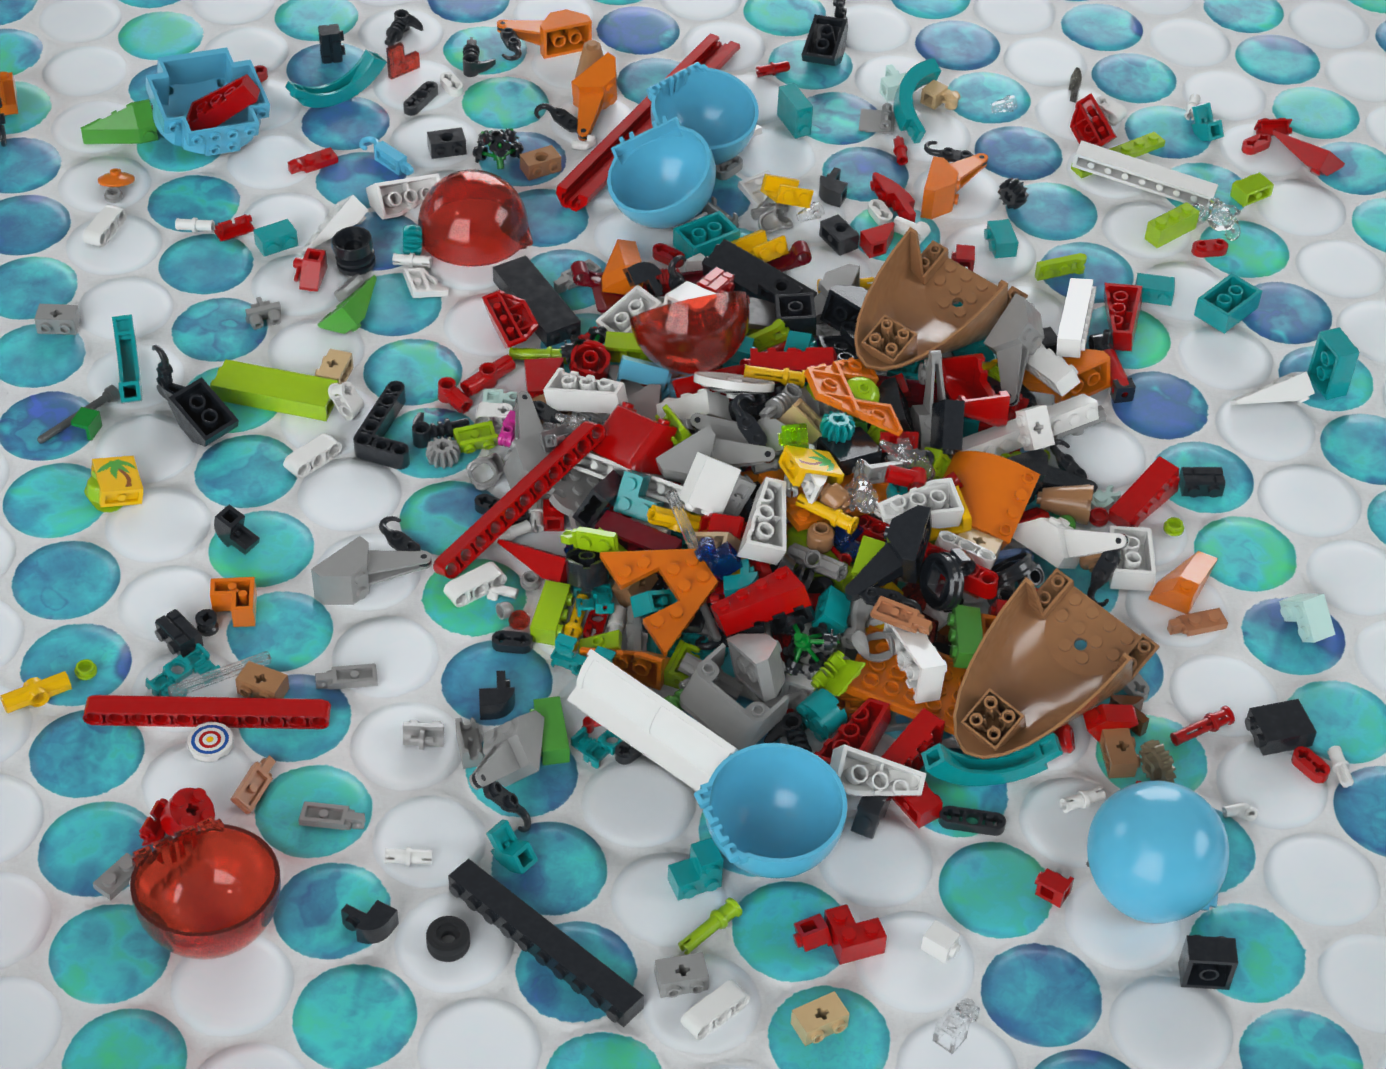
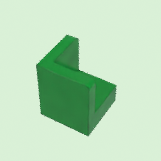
(88, 420)

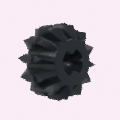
(1013, 193)

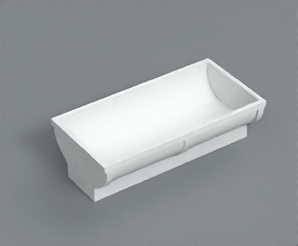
(648, 722)

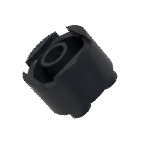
(585, 569)

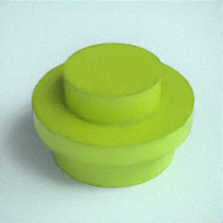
(1173, 526)
(85, 669)

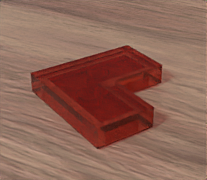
(399, 63)

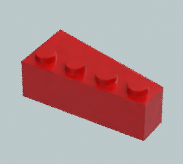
(222, 104)
(1122, 312)
(793, 358)
(1146, 494)
(760, 601)
(920, 735)

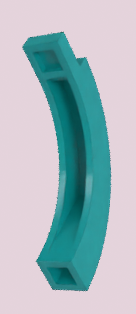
(342, 89)
(903, 107)
(128, 362)
(973, 771)

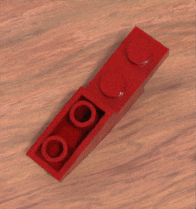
(893, 196)

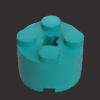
(821, 714)

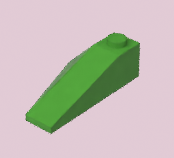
(126, 126)
(351, 310)

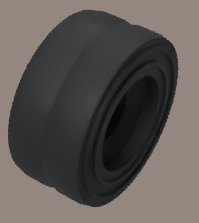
(448, 926)

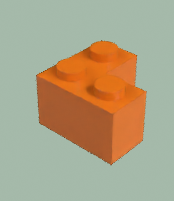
(237, 596)

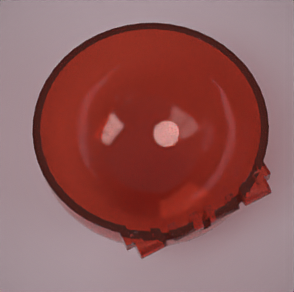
(473, 219)
(693, 332)
(206, 889)

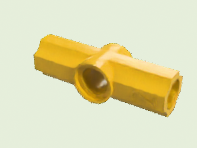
(664, 517)
(36, 692)

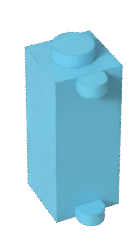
(642, 372)

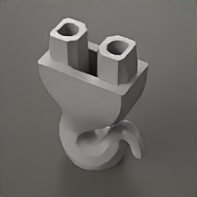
(856, 621)

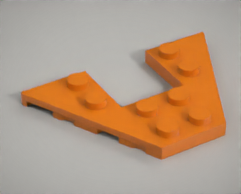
(831, 387)
(685, 576)

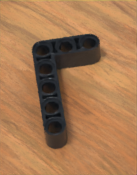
(370, 440)

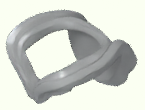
(770, 222)
(496, 464)
(861, 641)

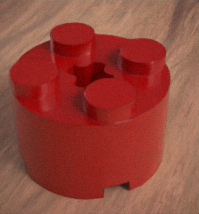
(590, 359)
(186, 809)

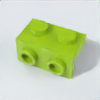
(476, 437)

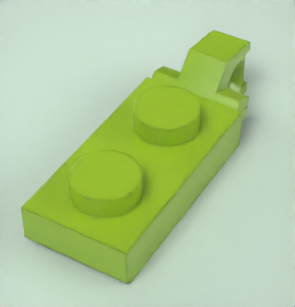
(591, 539)

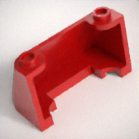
(968, 382)
(635, 439)

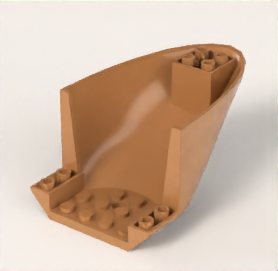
(913, 307)
(1031, 675)

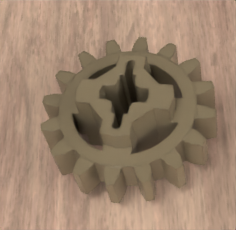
(1157, 762)

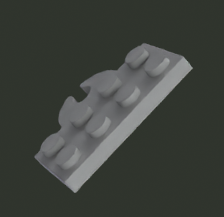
(571, 492)

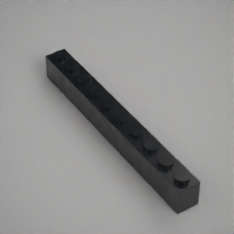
(546, 943)

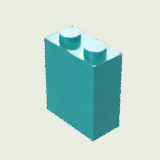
(794, 110)

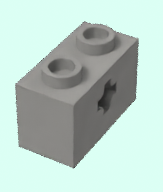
(57, 319)
(681, 975)

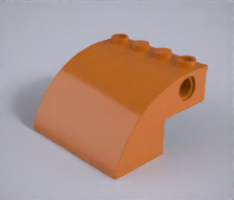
(993, 491)

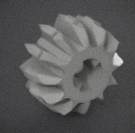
(443, 452)

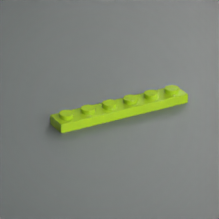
(1132, 148)

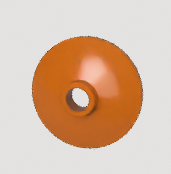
(116, 178)

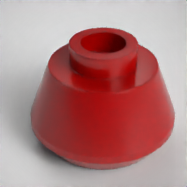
(1066, 738)

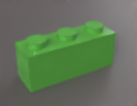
(964, 634)
(555, 742)

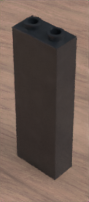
(744, 266)
(552, 314)

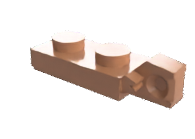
(901, 616)
(1198, 622)
(253, 785)

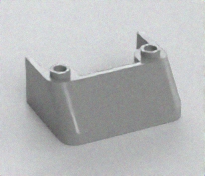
(722, 713)

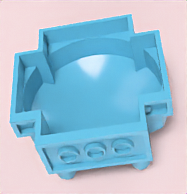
(191, 76)

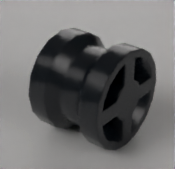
(207, 622)

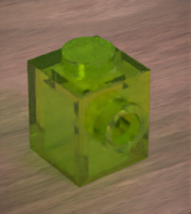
(794, 435)

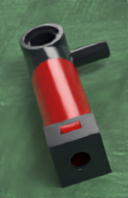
(1121, 386)

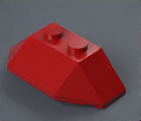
(1090, 123)
(510, 317)

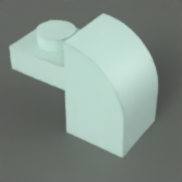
(891, 82)

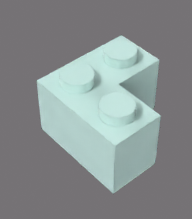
(1311, 616)

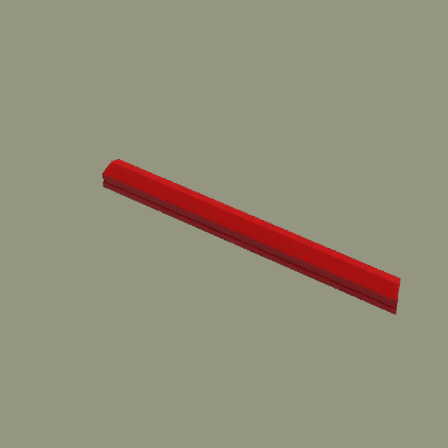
(592, 172)

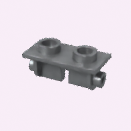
(552, 438)

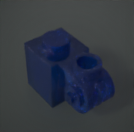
(847, 541)
(720, 560)

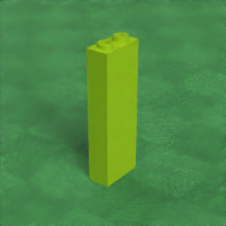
(273, 390)

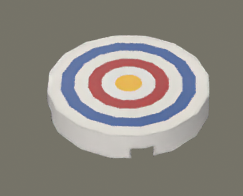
(210, 741)

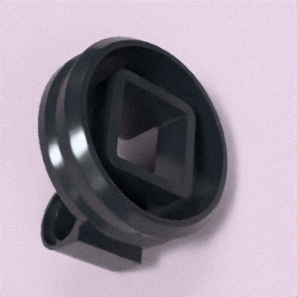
(953, 567)
(1014, 570)

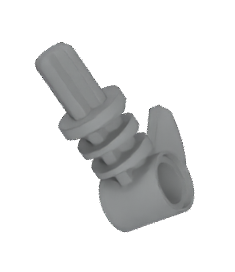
(782, 402)

